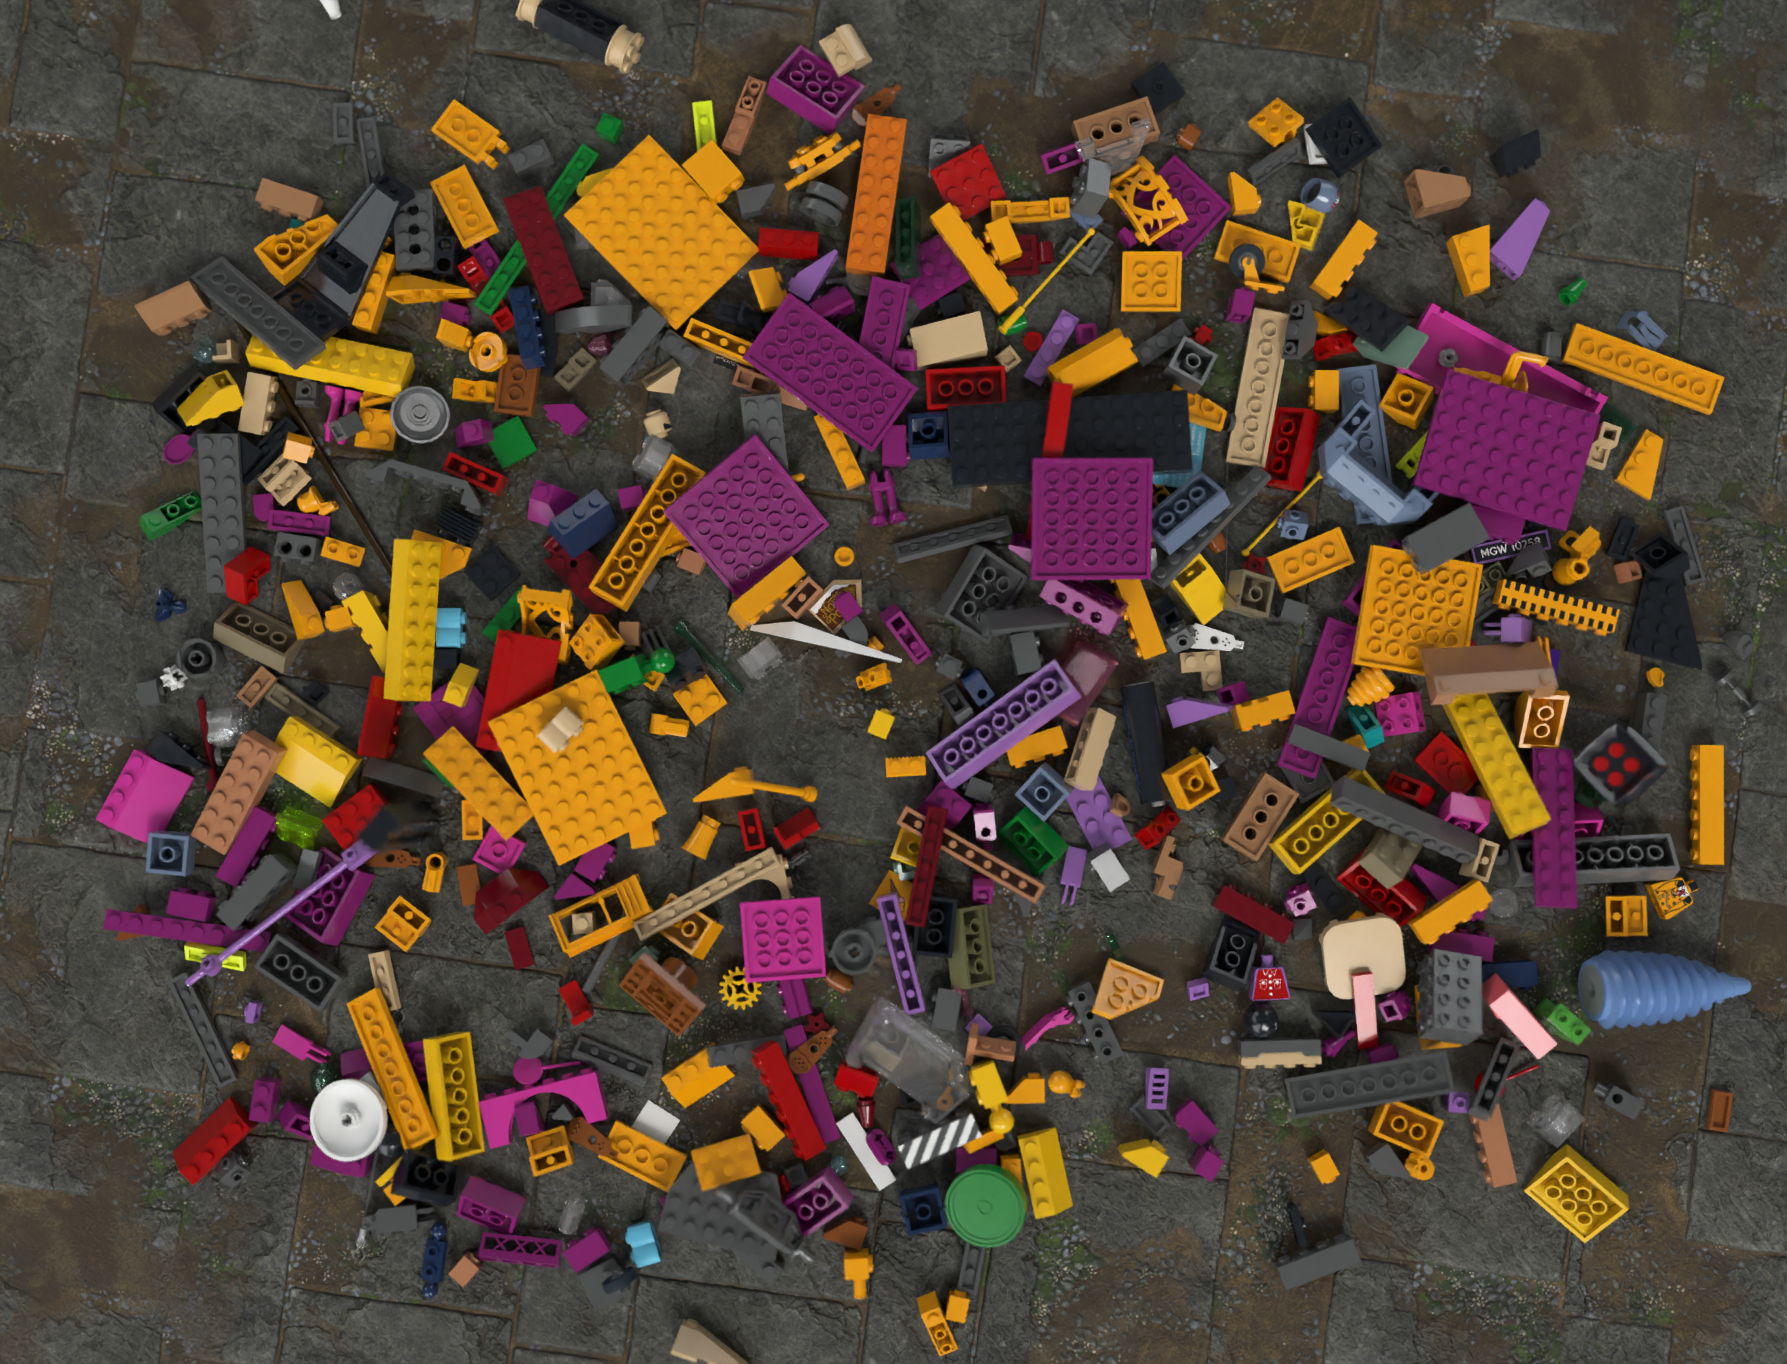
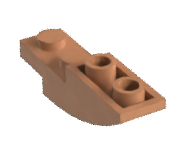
(745, 115)
(758, 382)

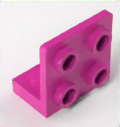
(1401, 714)

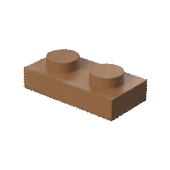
(257, 687)

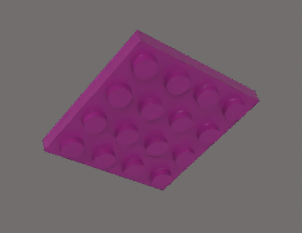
(1200, 203)

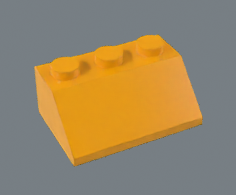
(695, 1078)

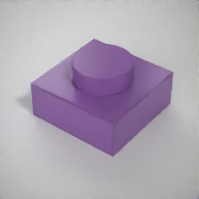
(1198, 988)
(253, 1011)
(984, 1025)

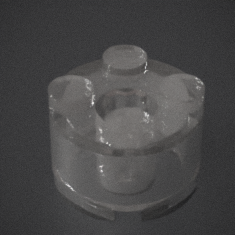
(226, 726)

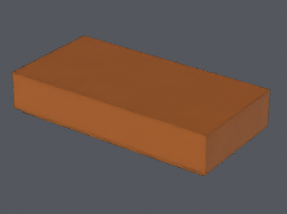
(469, 883)
(1719, 1110)

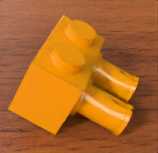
(857, 1268)

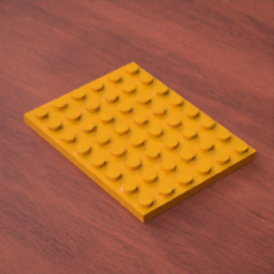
(661, 232)
(593, 785)

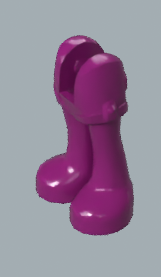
(895, 515)

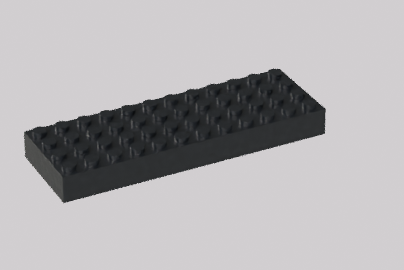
(998, 440)

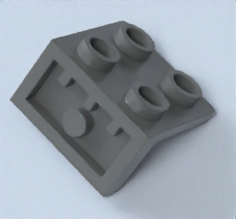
(945, 147)

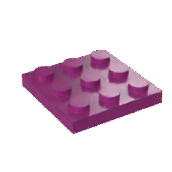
(939, 273)

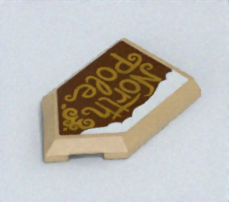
(823, 606)

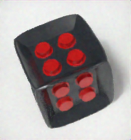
(1620, 764)

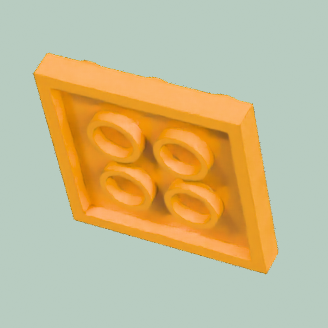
(1151, 281)

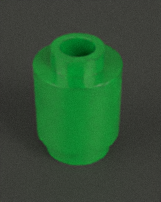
(1018, 326)

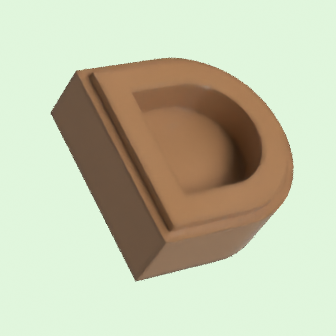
(1119, 806)

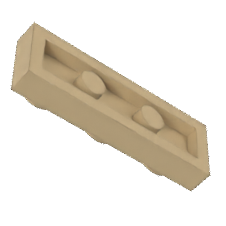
(384, 978)

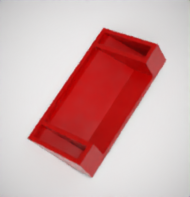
(519, 673)

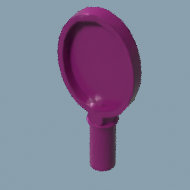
(177, 449)

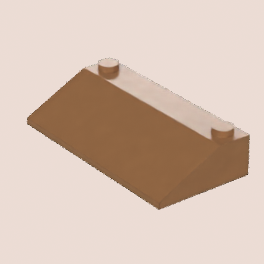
(1487, 670)

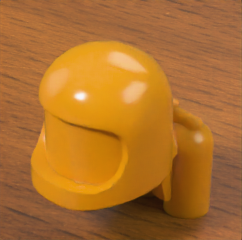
(312, 501)
(1062, 1083)
(1419, 1166)

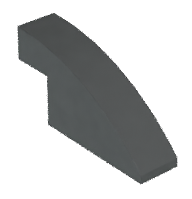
(593, 319)

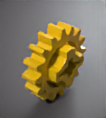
(748, 993)

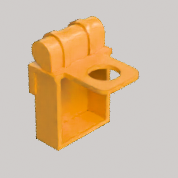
(1584, 546)

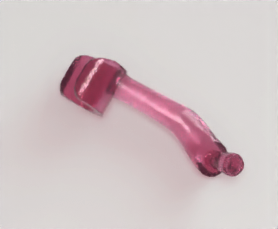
(967, 1010)

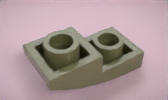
(1490, 577)

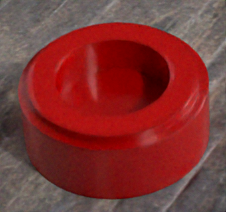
(1032, 341)

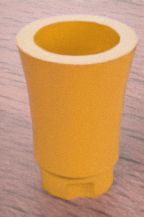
(1568, 571)
(702, 837)

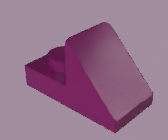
(982, 889)

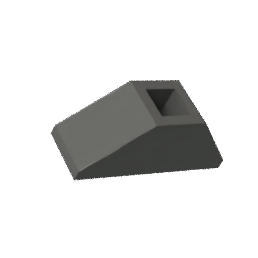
(1300, 330)

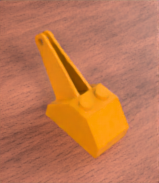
(1540, 720)

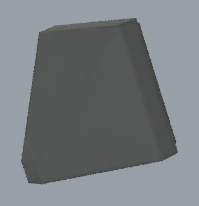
(1302, 929)

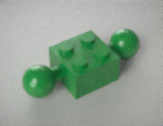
(636, 670)

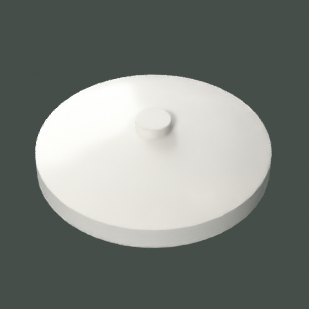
(348, 1120)

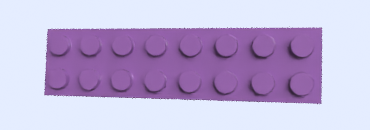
(1003, 724)

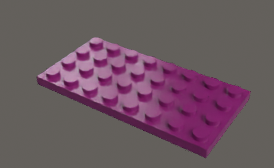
(830, 373)

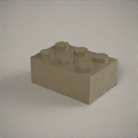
(1389, 857)

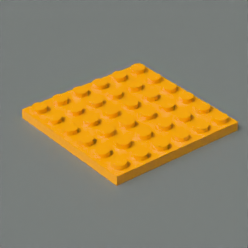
(1413, 610)

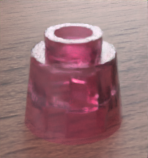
(600, 345)

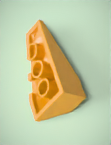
(292, 250)
(415, 289)

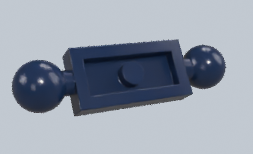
(434, 1260)

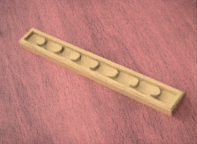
(707, 894)

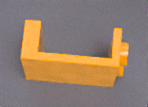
(714, 172)

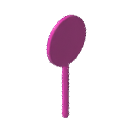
(531, 1070)

